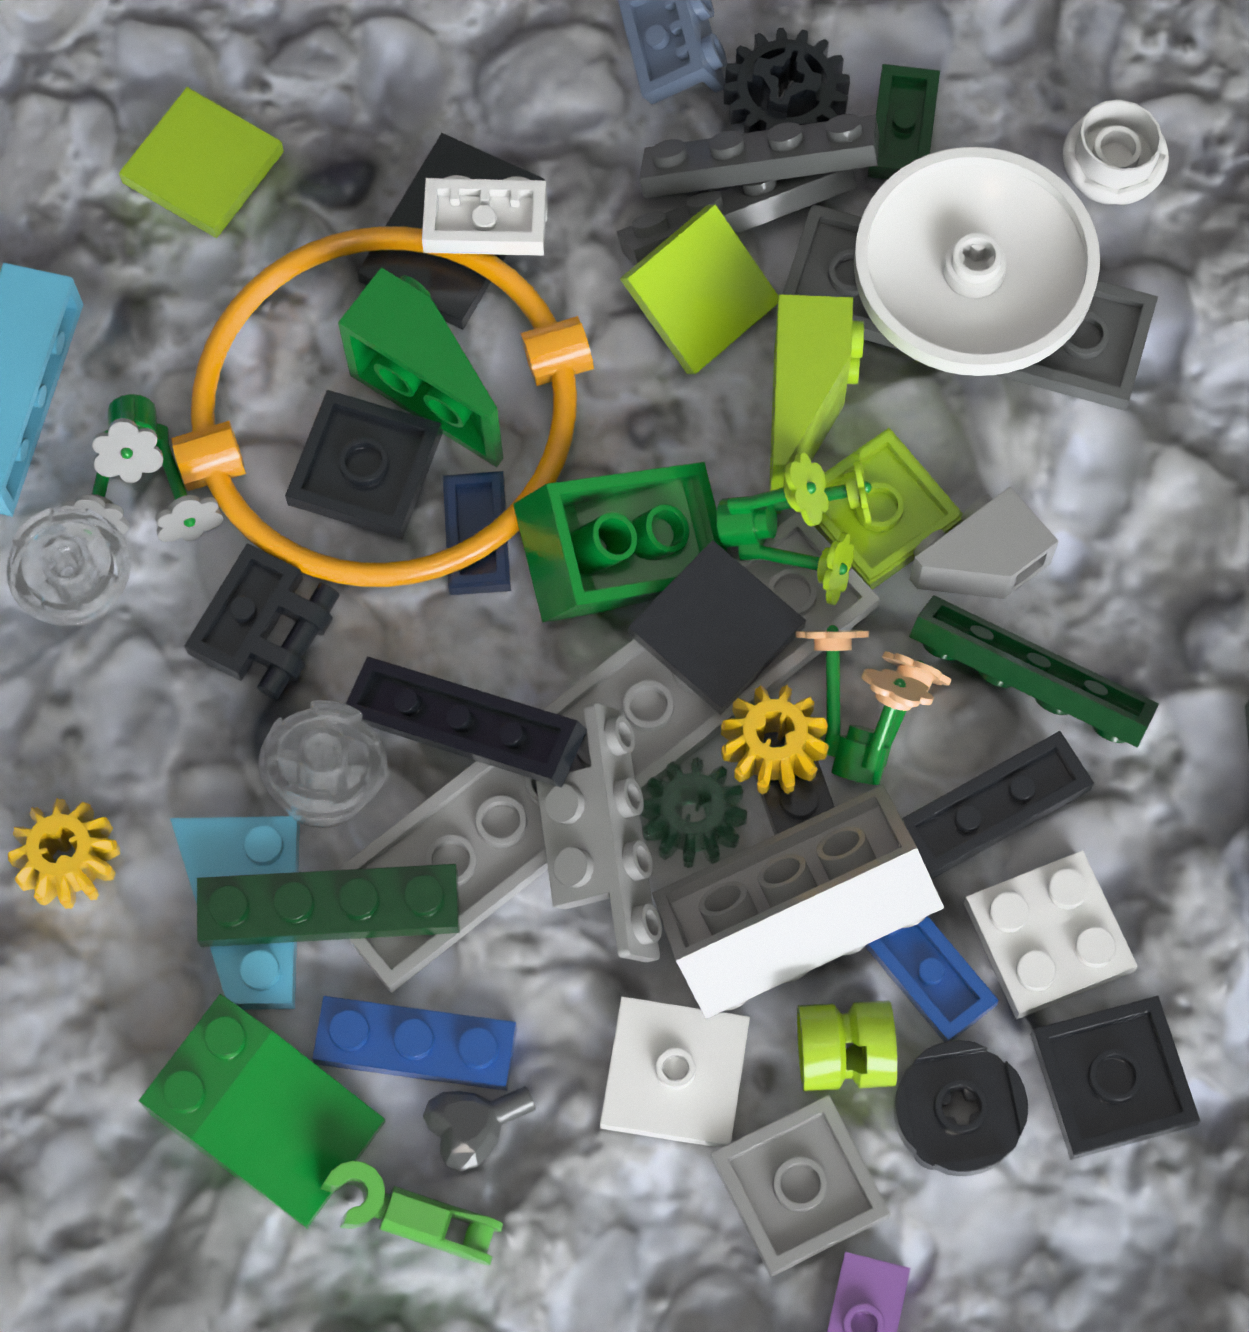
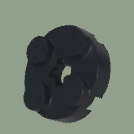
(981, 1078)

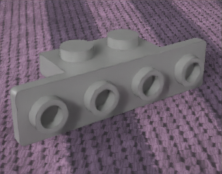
(598, 839)

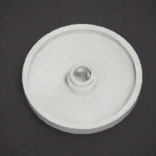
(976, 261)

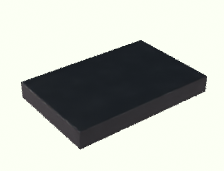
(451, 285)

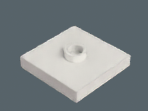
(675, 1073)

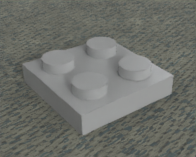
(800, 1185)

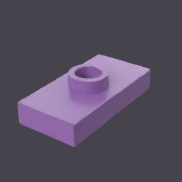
(868, 1295)

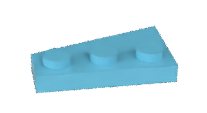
(233, 846)

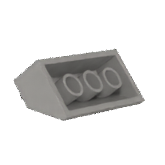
(796, 901)

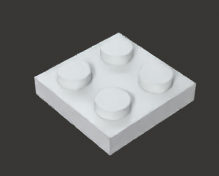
(1050, 934)

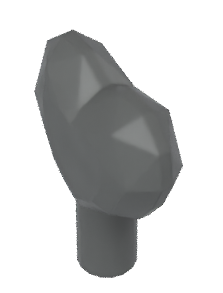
(472, 1123)

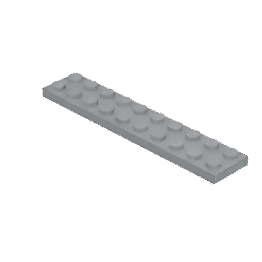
(492, 817)

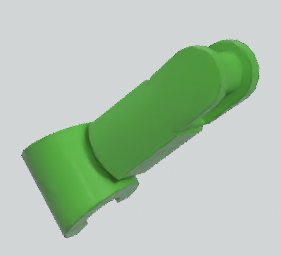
(412, 1214)

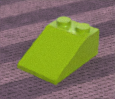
(813, 363)

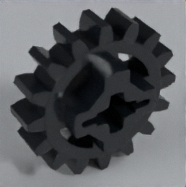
(765, 73)

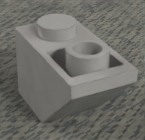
(987, 553)

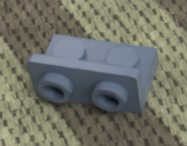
(673, 46)

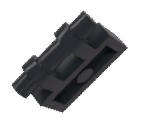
(245, 612)

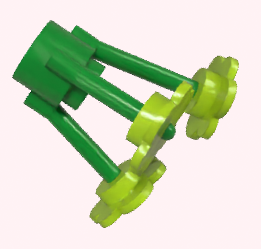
(753, 519)

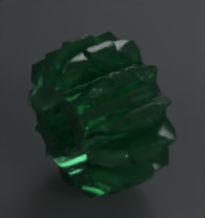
(719, 805)

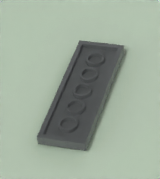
(1092, 365)

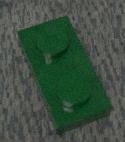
(904, 117)

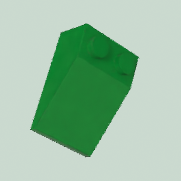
(411, 357)
(614, 537)
(260, 1109)

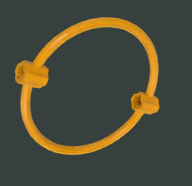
(213, 456)

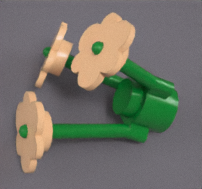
(865, 750)

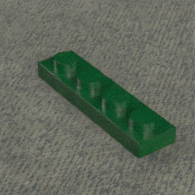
(1021, 664)
(327, 905)

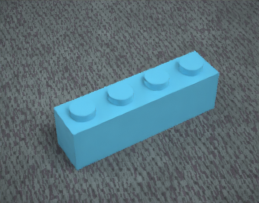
(35, 334)

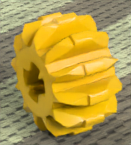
(788, 720)
(60, 833)

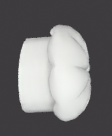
(1116, 153)

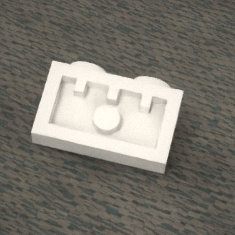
(484, 216)

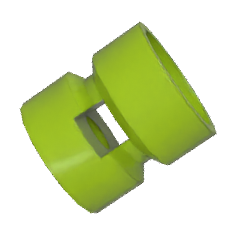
(823, 1051)

